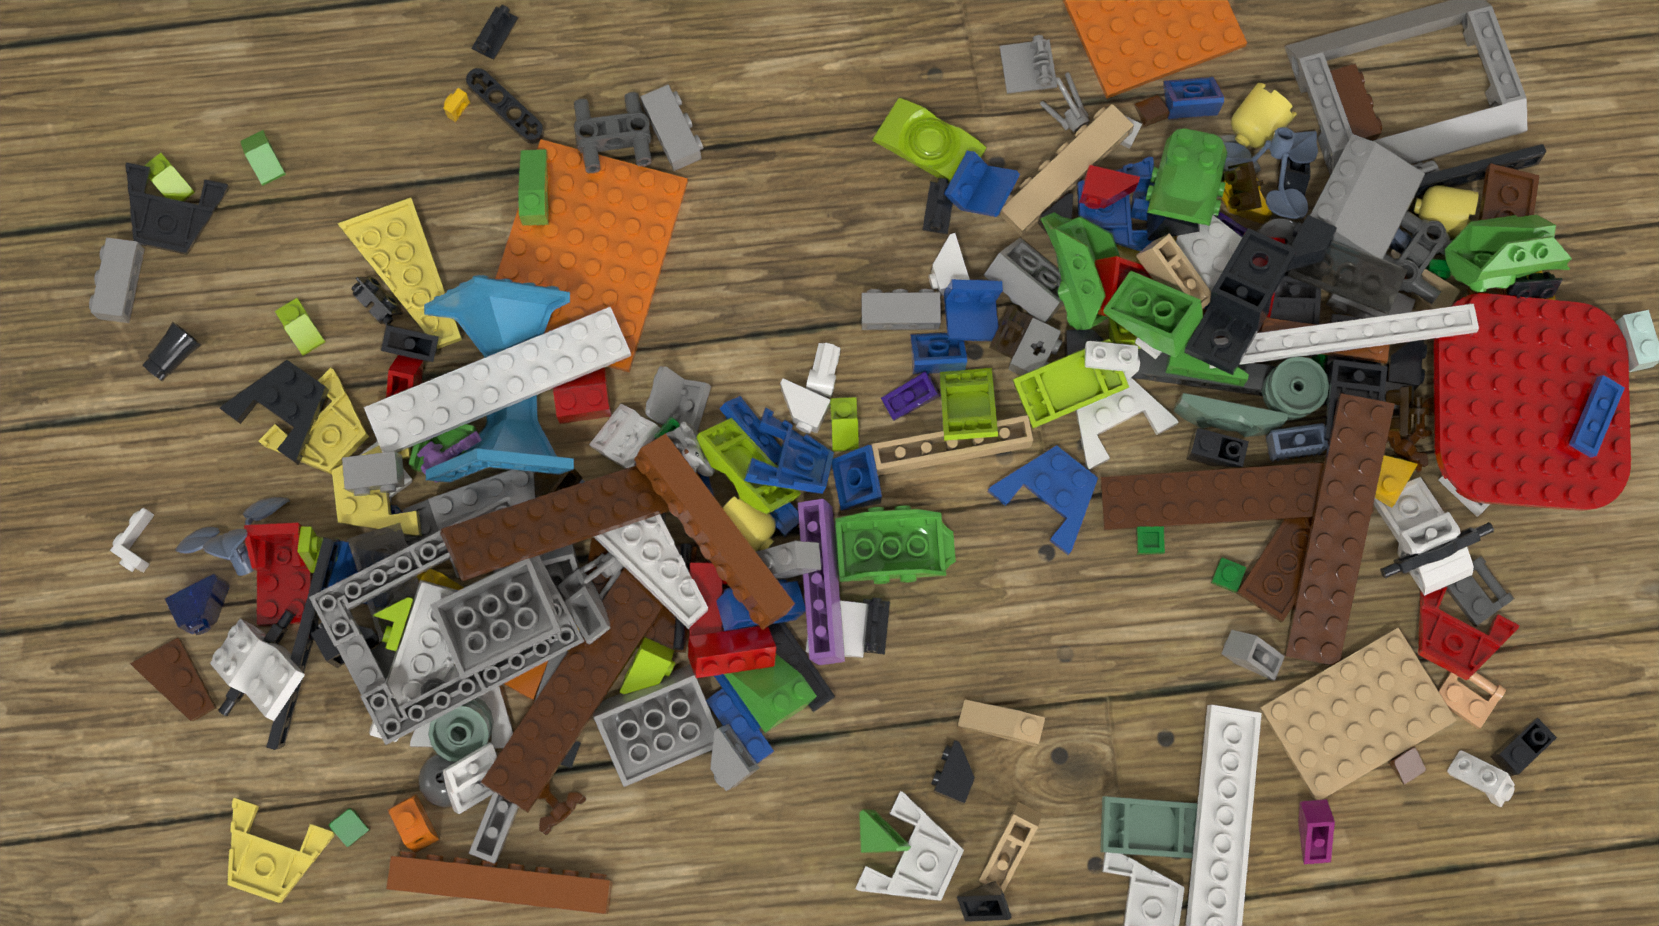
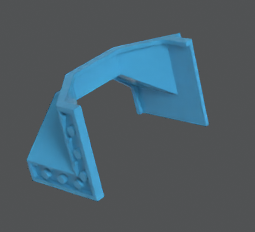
(495, 318)

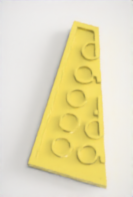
(401, 256)

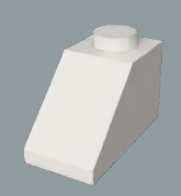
(948, 266)
(805, 406)

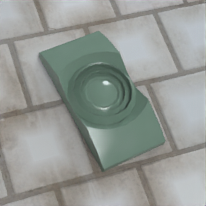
(1228, 416)
(1148, 827)

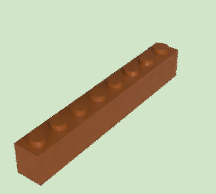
(713, 531)
(499, 884)

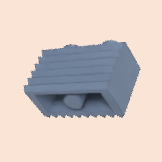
(1296, 442)

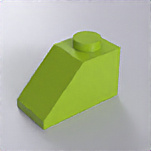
(648, 666)

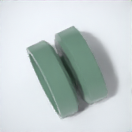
(1309, 380)
(456, 743)

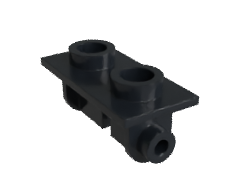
(495, 32)
(937, 208)
(1538, 286)
(369, 291)
(876, 625)

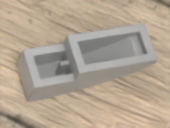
(585, 606)

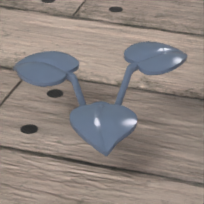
(1300, 148)
(230, 544)

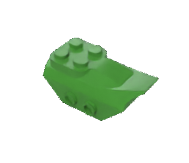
(1189, 177)
(1076, 249)
(1501, 268)
(893, 545)

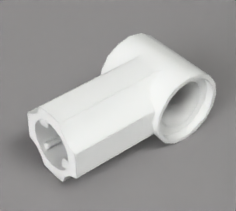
(822, 376)

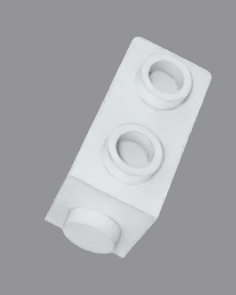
(1112, 357)
(125, 540)
(1482, 776)

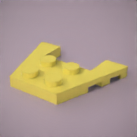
(333, 435)
(374, 509)
(266, 866)

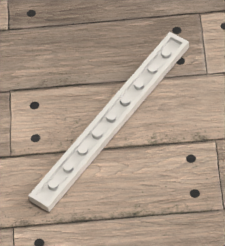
(1360, 333)

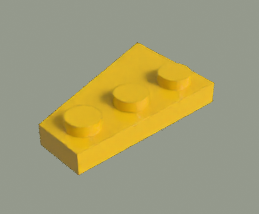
(1393, 479)

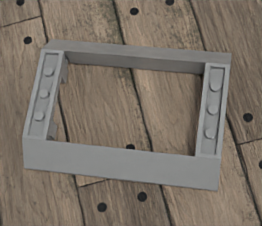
(1481, 29)
(390, 719)

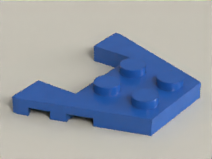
(1117, 216)
(801, 463)
(1058, 483)

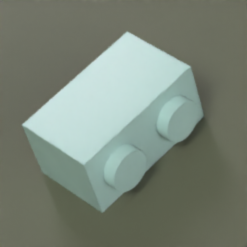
(1640, 339)

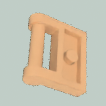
(1466, 702)

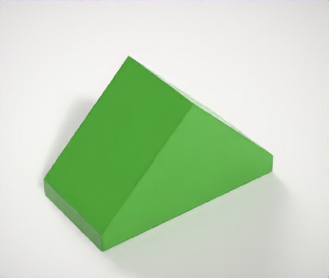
(262, 157)
(878, 835)

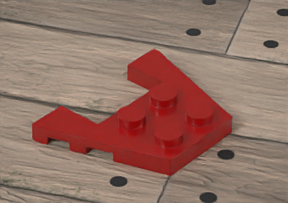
(1455, 643)

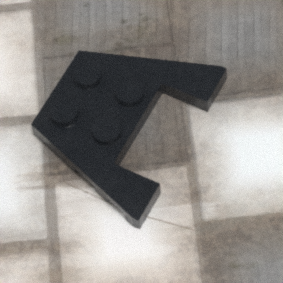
(165, 221)
(291, 397)

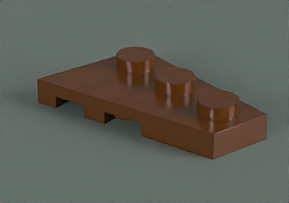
(176, 678)

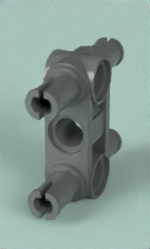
(612, 132)
(1419, 254)

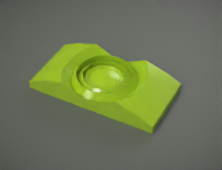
(925, 139)
(1065, 387)
(968, 404)
(730, 452)

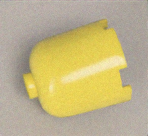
(1260, 117)
(1448, 207)
(753, 524)

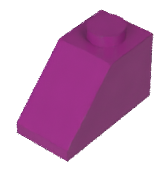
(1316, 831)

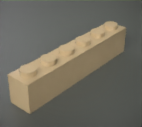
(1068, 168)
(932, 449)

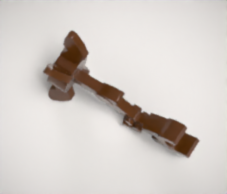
(1406, 448)
(560, 810)

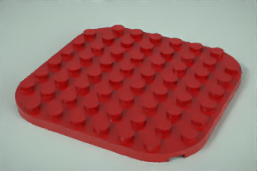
(1515, 398)

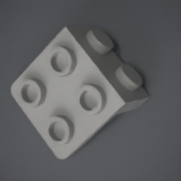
(676, 398)

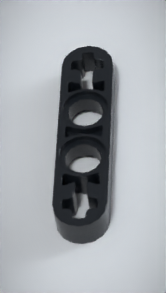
(502, 108)

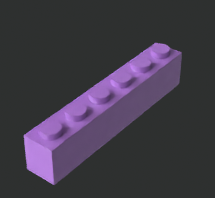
(822, 586)

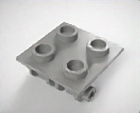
(1028, 66)

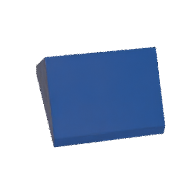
(1193, 97)
(937, 353)
(857, 479)

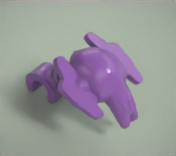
(434, 456)

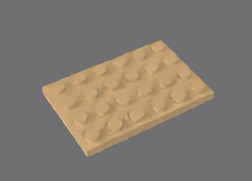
(1357, 714)

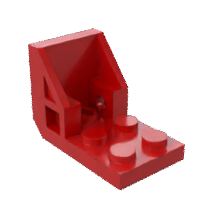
(281, 572)

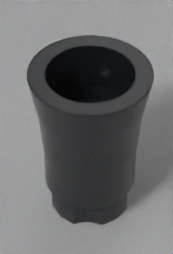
(170, 351)

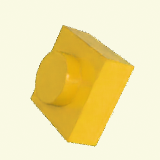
(456, 104)

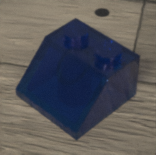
(198, 604)

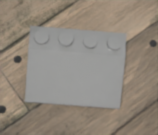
(1367, 196)
(467, 500)
(497, 617)
(656, 726)

